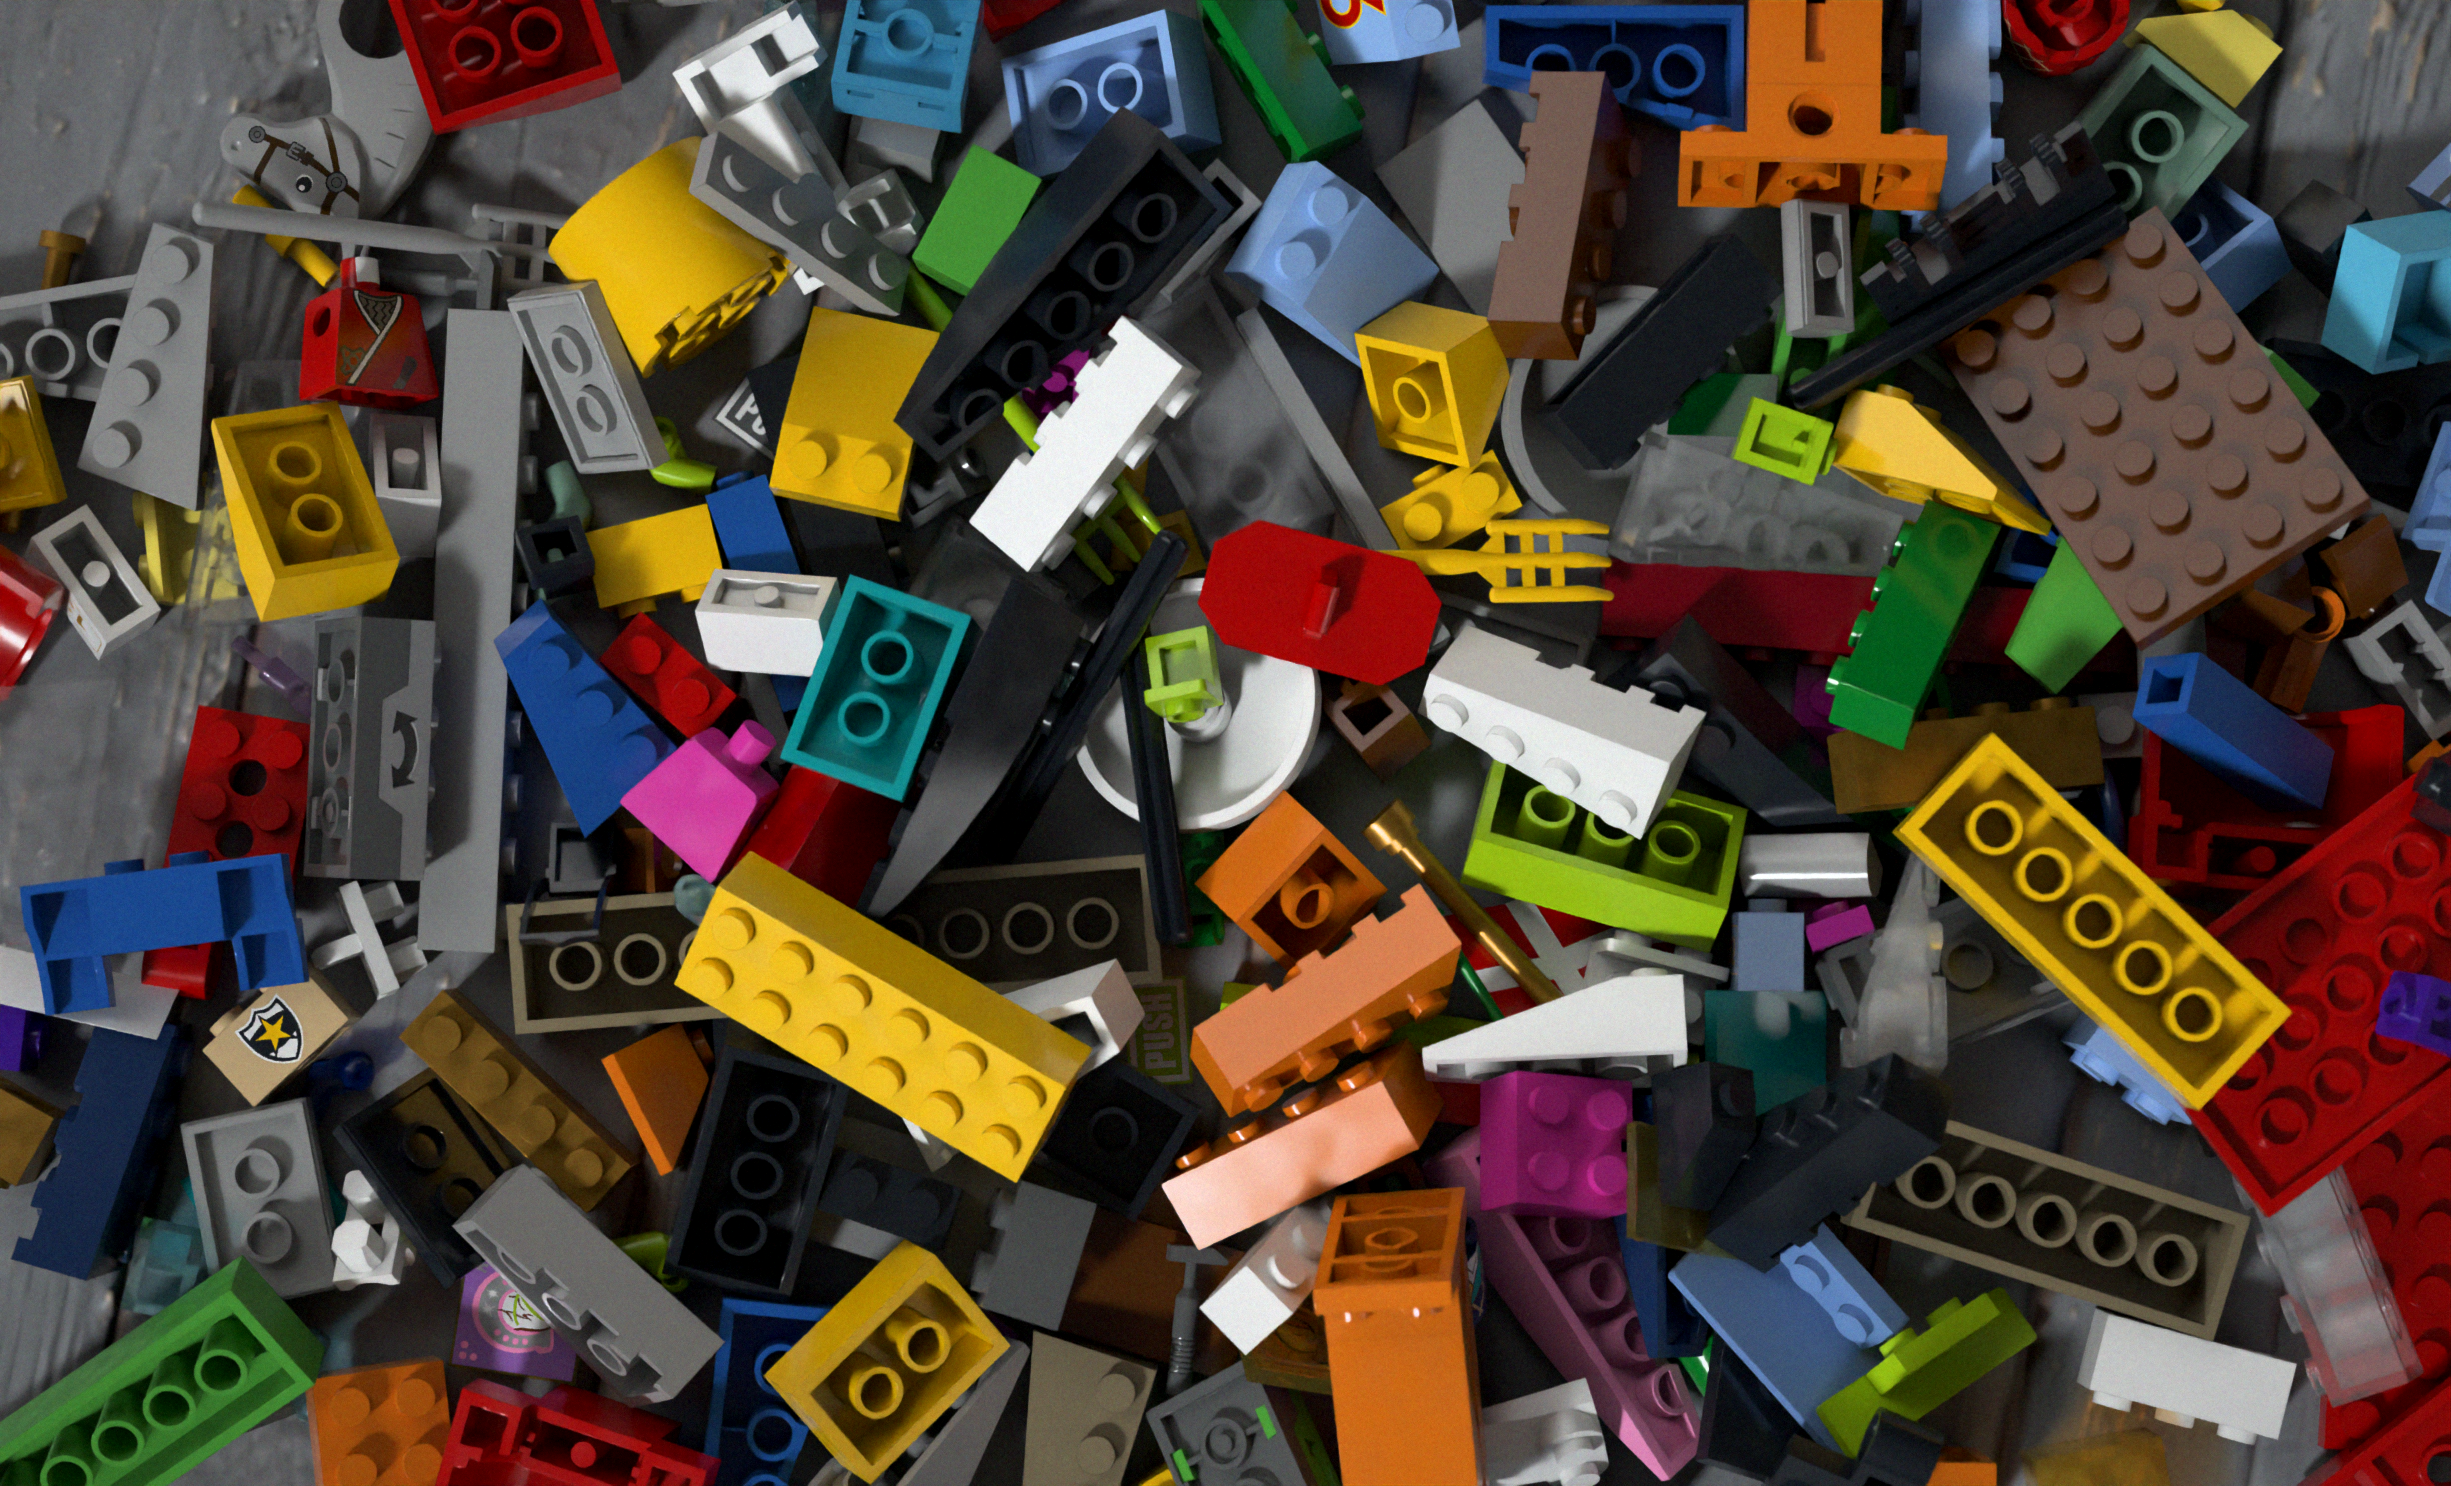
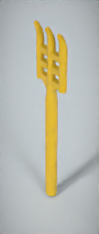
(1492, 560)

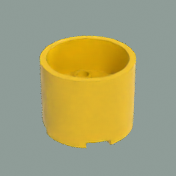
(666, 261)

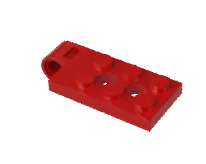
(210, 805)

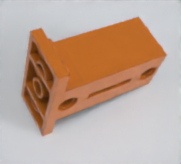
(1812, 120)
(1402, 1339)

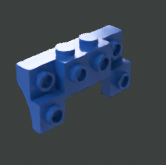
(137, 910)

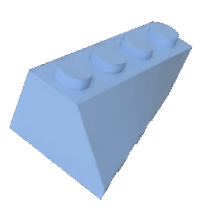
(1954, 91)

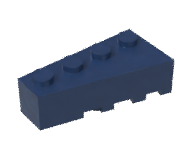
(107, 1152)

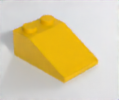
(840, 414)
(1915, 458)
(302, 511)

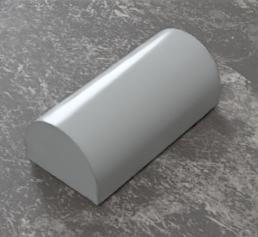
(1817, 268)
(1809, 866)

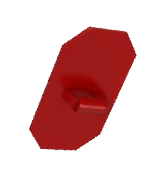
(1319, 602)

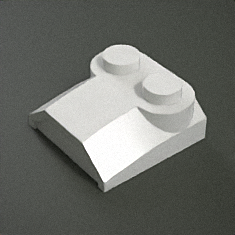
(1546, 1438)

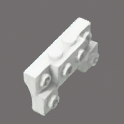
(748, 97)

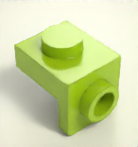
(1785, 441)
(1183, 674)

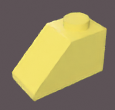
(2213, 48)

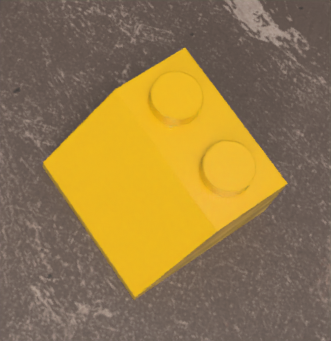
(1432, 381)

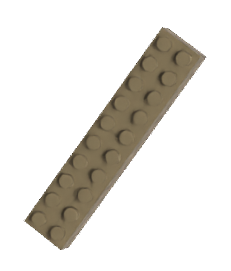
(988, 922)

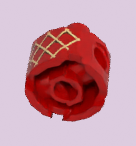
(2060, 34)

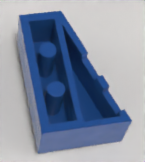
(583, 715)

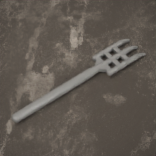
(406, 237)

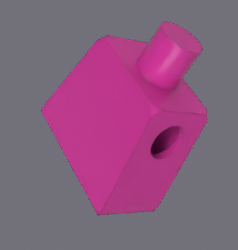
(708, 797)

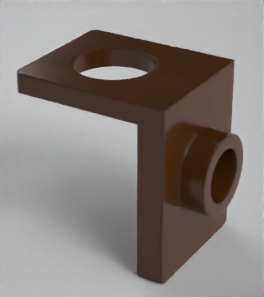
(647, 862)

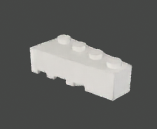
(1087, 447)
(1562, 727)

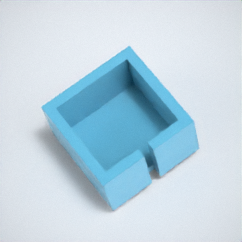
(2393, 293)

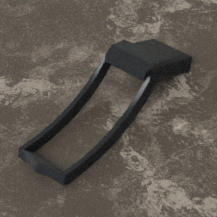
(575, 869)

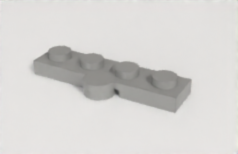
(800, 224)

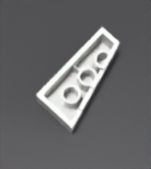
(1087, 1004)

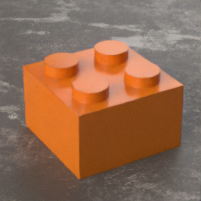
(1291, 883)
(379, 1423)

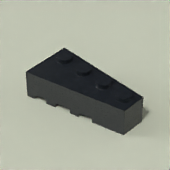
(1826, 1154)

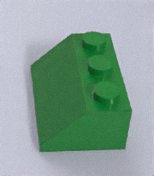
(1283, 77)

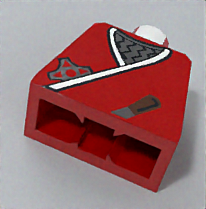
(366, 345)

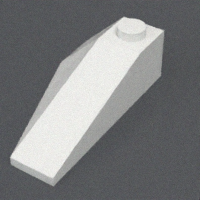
(1603, 1032)

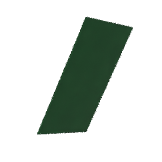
(1720, 403)

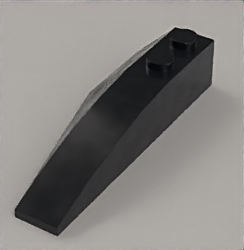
(1072, 266)
(992, 723)
(1752, 745)

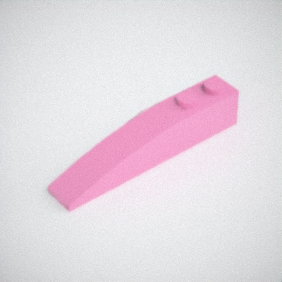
(1578, 1306)

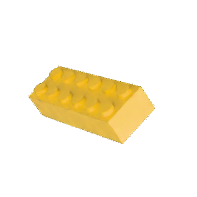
(2092, 922)
(882, 1015)

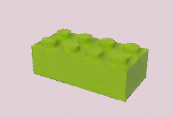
(1571, 861)

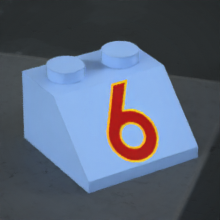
(1386, 29)

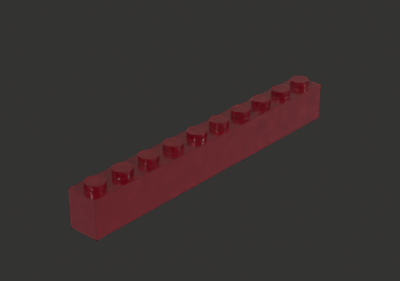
(1816, 614)

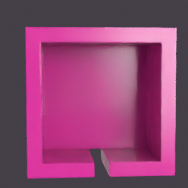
(1554, 1145)

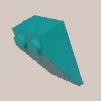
(881, 688)

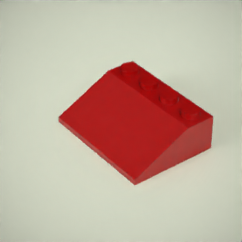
(504, 57)

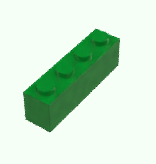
(1912, 624)

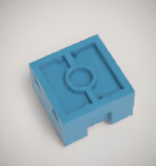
(907, 60)

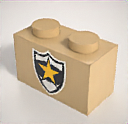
(279, 1035)

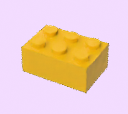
(887, 1360)

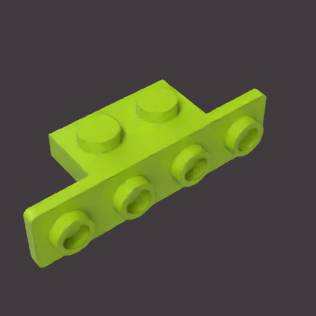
(1929, 1367)

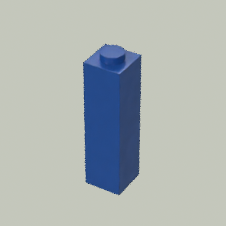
(759, 541)
(2233, 733)

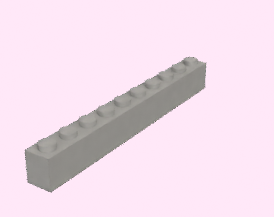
(475, 599)

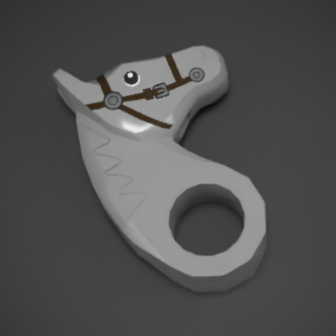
(355, 155)

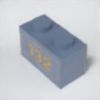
(1764, 947)

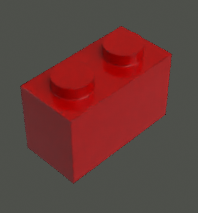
(671, 677)

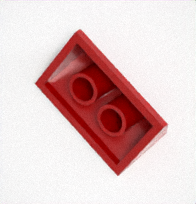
(826, 832)

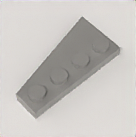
(157, 382)

